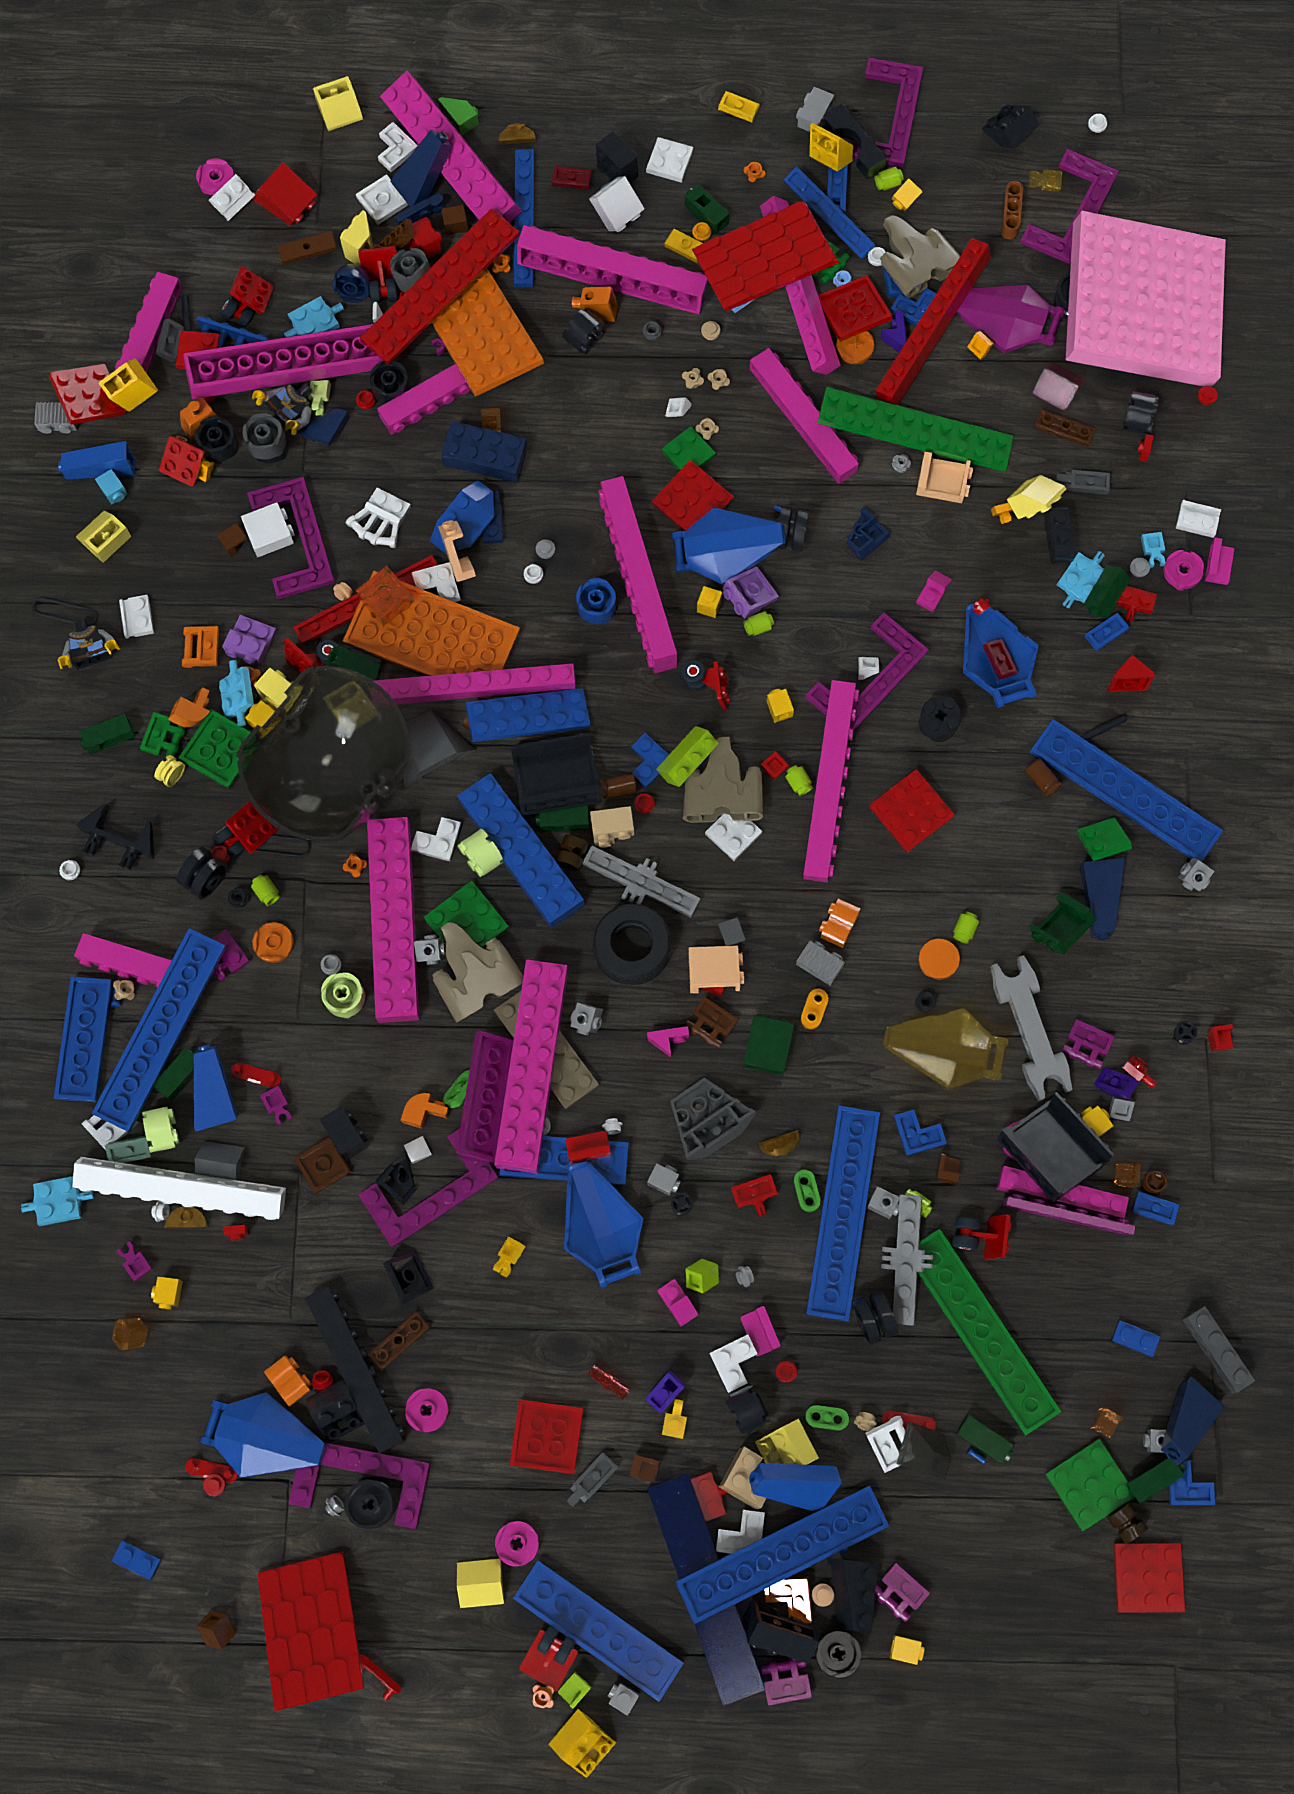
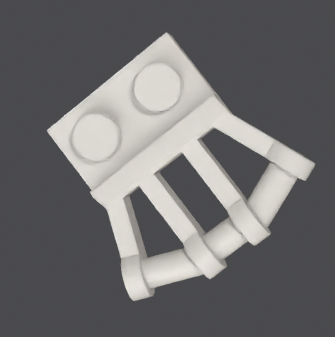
(385, 507)

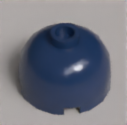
(351, 283)

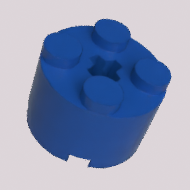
(594, 611)

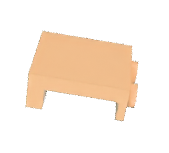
(944, 479)
(461, 567)
(715, 967)

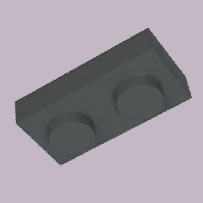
(169, 340)

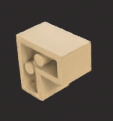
(611, 824)
(737, 1478)

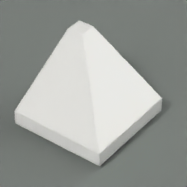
(377, 313)
(677, 407)
(867, 667)
(417, 1150)

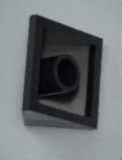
(408, 1276)

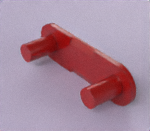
(256, 1075)
(923, 1421)
(205, 1468)
(392, 1686)

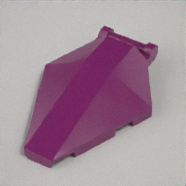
(1010, 316)

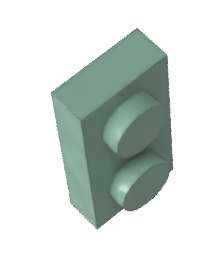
(128, 1150)

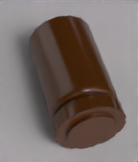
(1043, 778)
(617, 786)

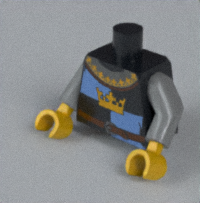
(288, 405)
(87, 646)

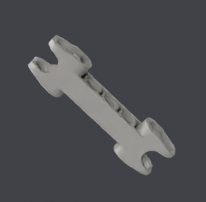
(1042, 1062)

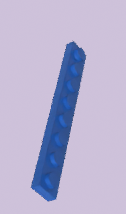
(525, 200)

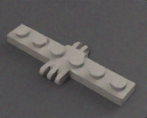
(641, 881)
(907, 1259)

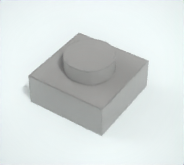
(1121, 1108)

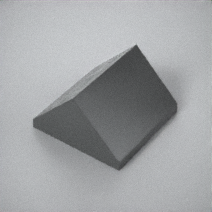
(219, 1160)

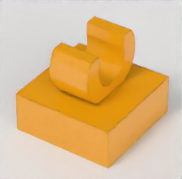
(980, 345)
(205, 470)
(1003, 512)

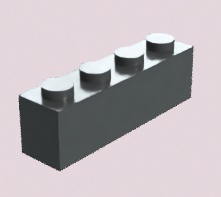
(1218, 1350)

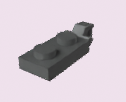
(1085, 481)
(592, 1479)

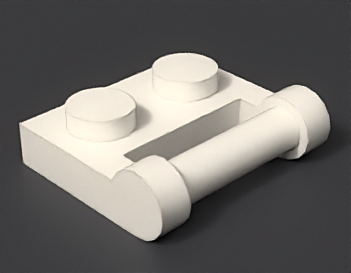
(106, 1133)
(883, 1443)

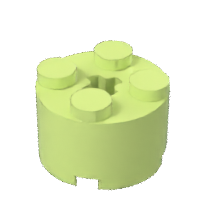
(481, 853)
(343, 983)
(159, 1129)

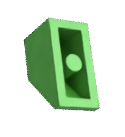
(460, 114)

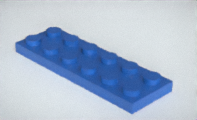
(527, 715)
(83, 1039)
(555, 1162)

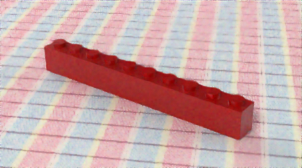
(934, 322)

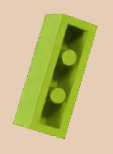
(687, 756)

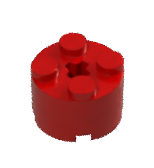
(425, 238)

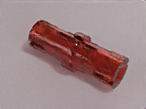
(609, 1381)

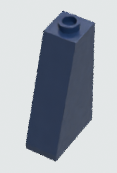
(422, 168)
(1102, 894)
(1189, 1420)

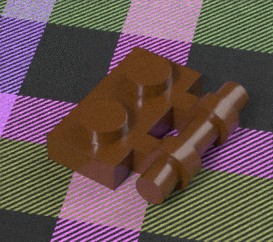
(716, 1018)

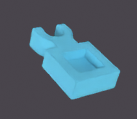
(1154, 546)

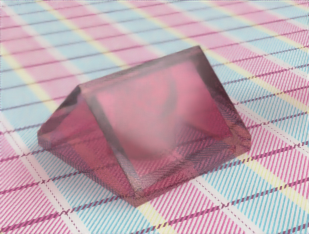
(1058, 386)

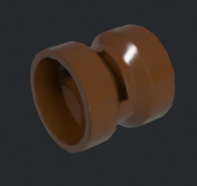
(1155, 1179)

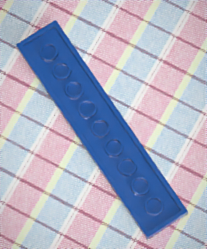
(1126, 791)
(159, 1030)
(843, 1214)
(781, 1554)

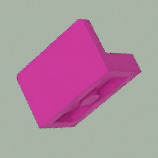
(1219, 563)
(760, 1331)

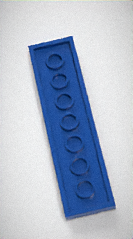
(598, 1630)

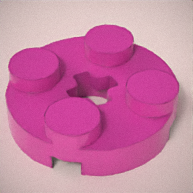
(208, 170)
(1185, 559)
(414, 1410)
(528, 1538)

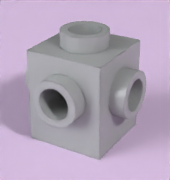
(1195, 875)
(430, 949)
(586, 1018)

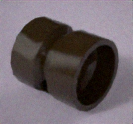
(571, 852)
(1126, 1521)

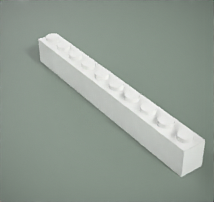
(179, 1188)

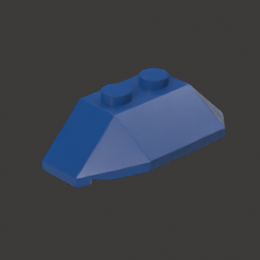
(473, 512)

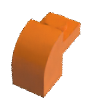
(190, 713)
(418, 1108)

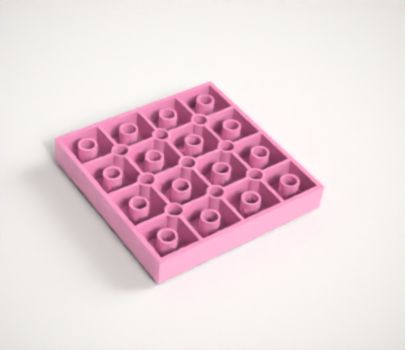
(1146, 299)

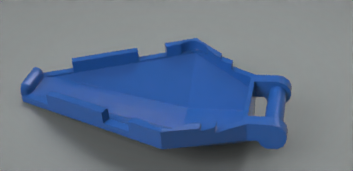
(726, 544)
(990, 627)
(600, 1224)
(262, 1437)

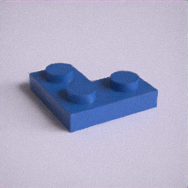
(913, 310)
(652, 755)
(916, 1139)
(1189, 1493)

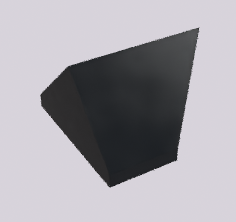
(398, 1179)

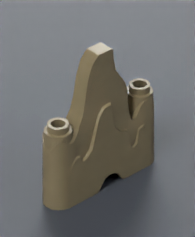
(916, 256)
(721, 789)
(476, 972)

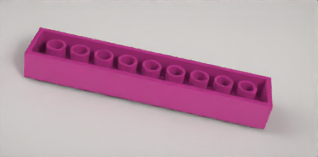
(462, 166)
(612, 269)
(278, 362)
(637, 575)
(393, 920)
(531, 1067)

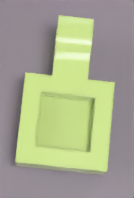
(320, 393)

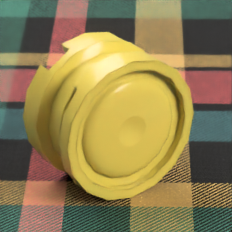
(169, 771)

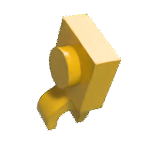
(508, 1254)
(675, 1423)

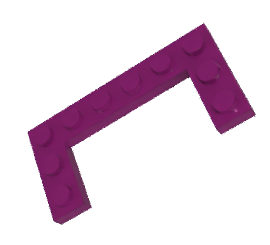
(909, 78)
(1102, 181)
(319, 572)
(909, 655)
(401, 1228)
(409, 1471)

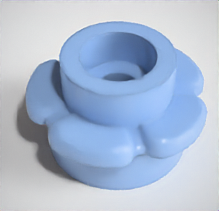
(842, 275)

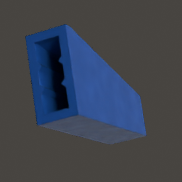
(97, 460)
(211, 1091)
(796, 1484)

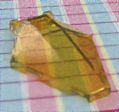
(947, 1048)

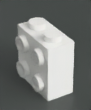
(617, 204)
(268, 529)

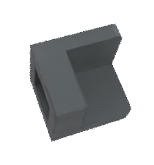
(731, 932)

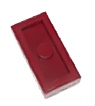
(571, 177)
(1000, 659)

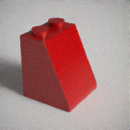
(285, 195)

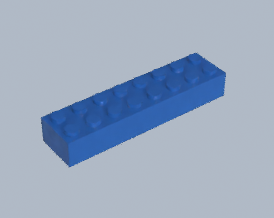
(521, 851)

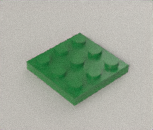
(215, 749)
(470, 912)
(1090, 1485)

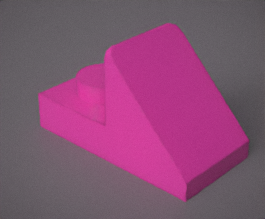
(933, 591)
(662, 1037)
(677, 1302)

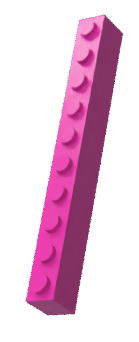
(808, 312)
(480, 684)
(829, 781)

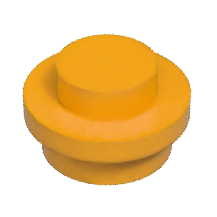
(701, 231)

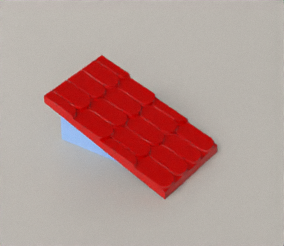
(764, 256)
(310, 1631)

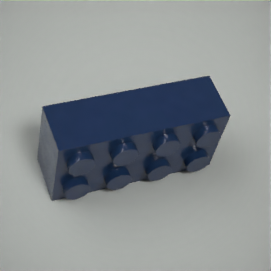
(484, 451)

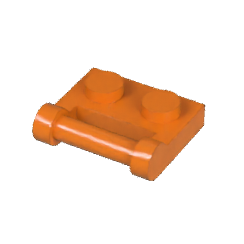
(206, 646)

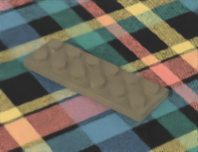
(570, 1076)

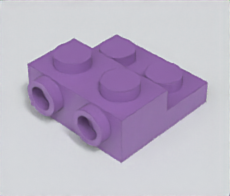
(749, 592)
(249, 640)

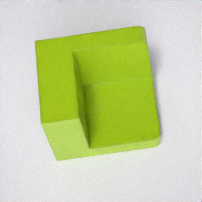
(702, 1275)
(574, 1689)

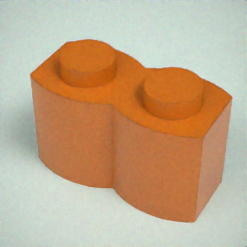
(840, 922)
(288, 1380)

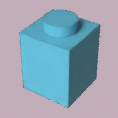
(111, 487)

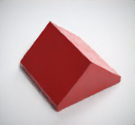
(1131, 677)

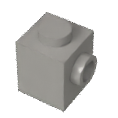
(664, 1179)
(884, 1203)
(1153, 1440)
(623, 1698)

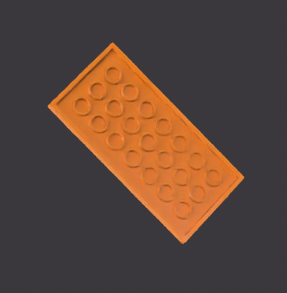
(486, 336)
(434, 636)

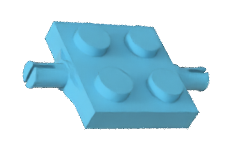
(313, 318)
(1080, 578)
(236, 693)
(56, 1201)

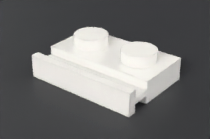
(231, 197)
(1198, 518)
(136, 616)

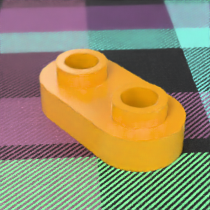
(814, 1008)

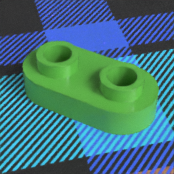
(456, 1094)
(807, 1191)
(827, 1417)

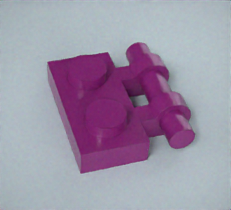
(232, 957)
(1090, 1038)
(904, 1586)
(786, 1688)

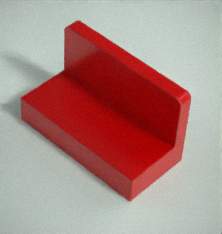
(588, 1147)

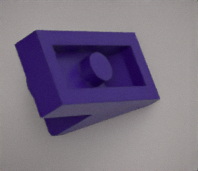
(896, 335)
(1116, 1083)
(665, 1392)

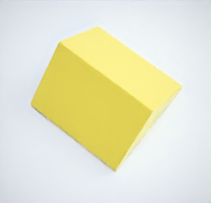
(480, 1583)

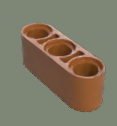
(1013, 202)

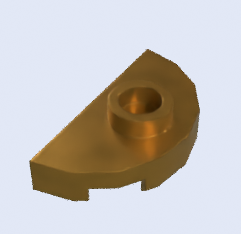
(516, 134)
(780, 1145)
(186, 1218)

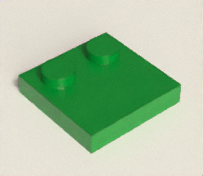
(688, 447)
(1104, 839)

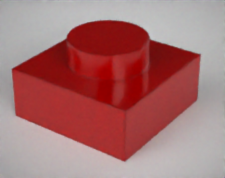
(1145, 447)
(774, 765)
(236, 1232)

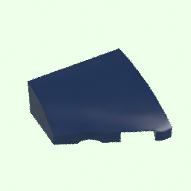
(326, 426)
(866, 535)

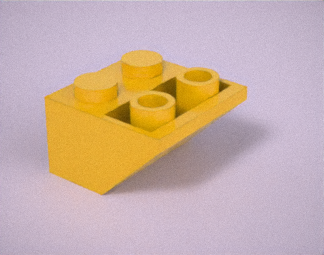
(829, 148)
(128, 385)
(582, 1743)

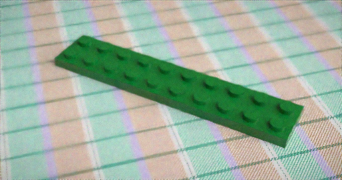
(915, 429)
(985, 1336)

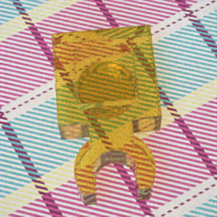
(1049, 180)

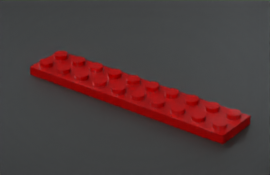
(439, 286)

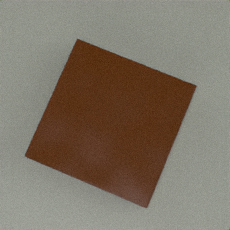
(322, 1165)

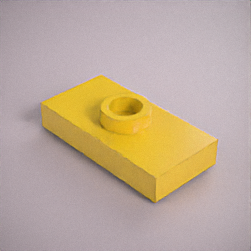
(739, 106)
(682, 244)

